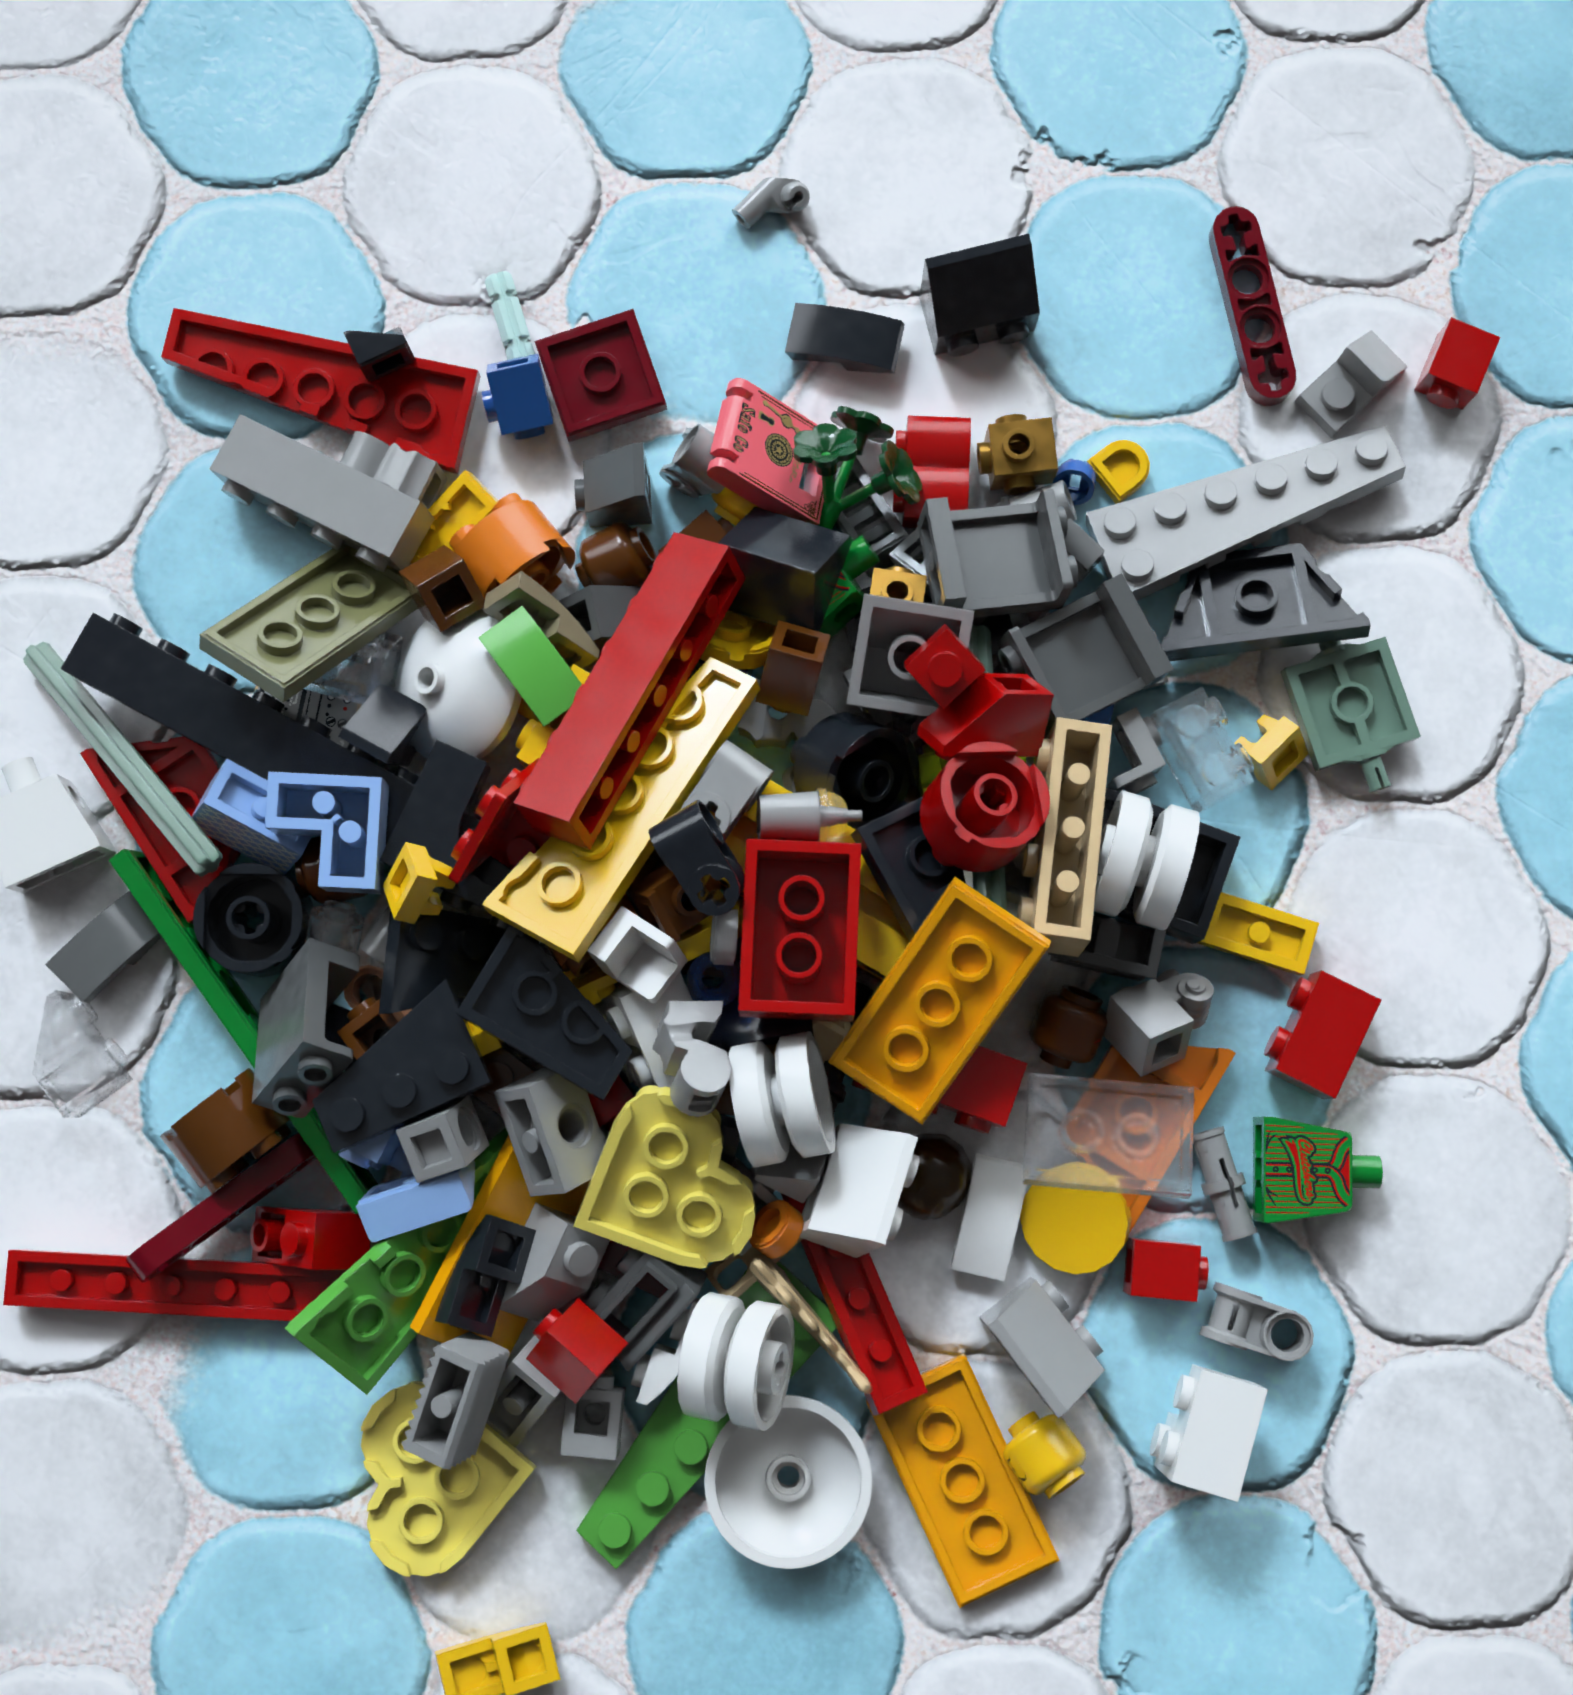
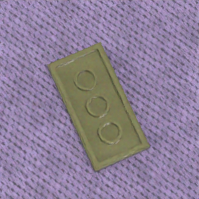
(309, 622)

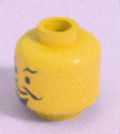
(1044, 1454)

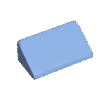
(408, 1205)

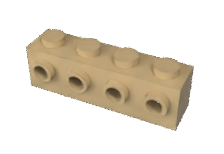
(1068, 844)

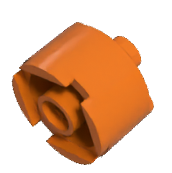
(513, 541)

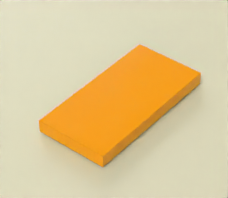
(939, 1000)
(506, 1197)
(962, 1486)

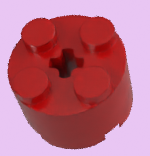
(983, 807)

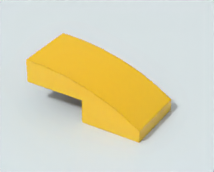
(499, 1663)

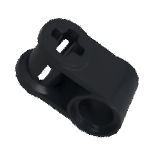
(694, 850)

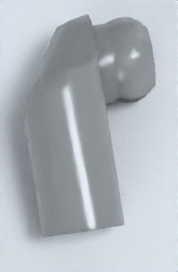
(771, 195)

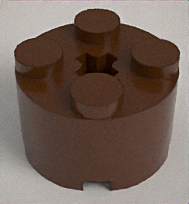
(222, 1131)

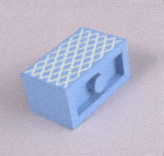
(235, 815)

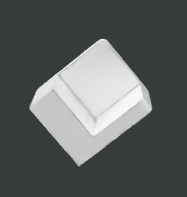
(637, 955)

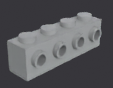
(321, 494)

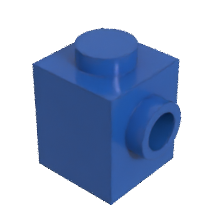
(518, 397)

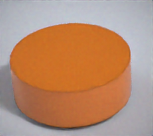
(776, 1229)

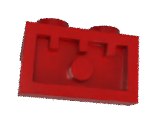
(500, 831)

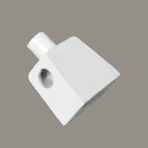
(45, 828)

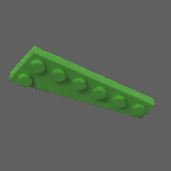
(368, 1311)
(672, 1454)

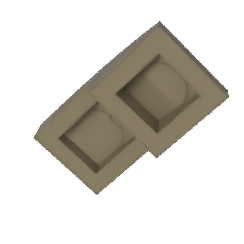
(548, 613)

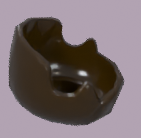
(939, 1180)

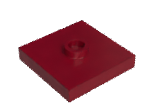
(601, 375)

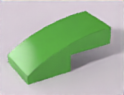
(532, 665)

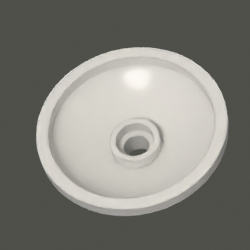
(460, 685)
(797, 1521)

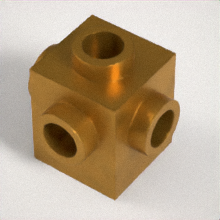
(1018, 453)

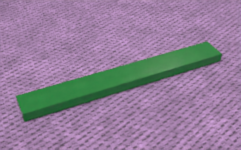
(229, 1004)

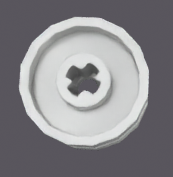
(1152, 863)
(781, 1099)
(736, 1361)

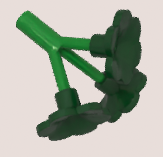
(829, 445)

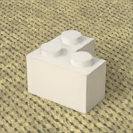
(1212, 1434)

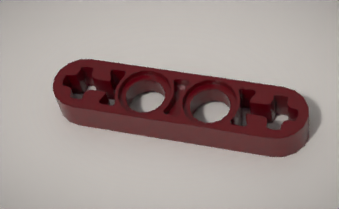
(1258, 305)
(220, 1208)

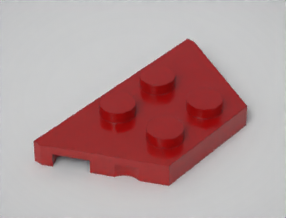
(186, 773)

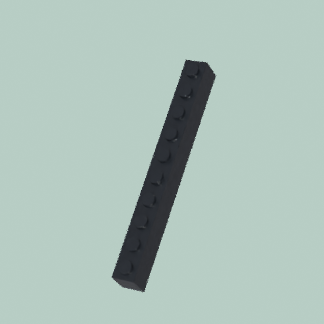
(224, 719)

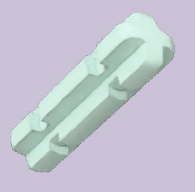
(509, 315)

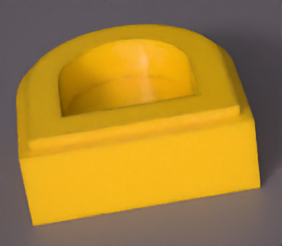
(1121, 469)

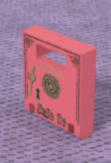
(759, 439)

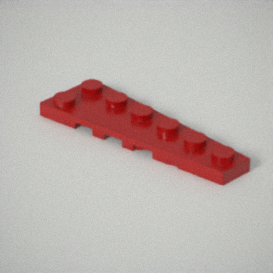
(416, 407)

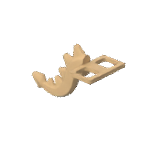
(777, 1284)

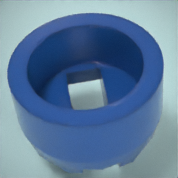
(1087, 482)

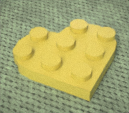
(666, 1185)
(426, 1514)

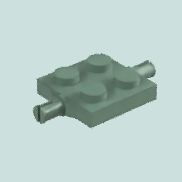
(1351, 707)

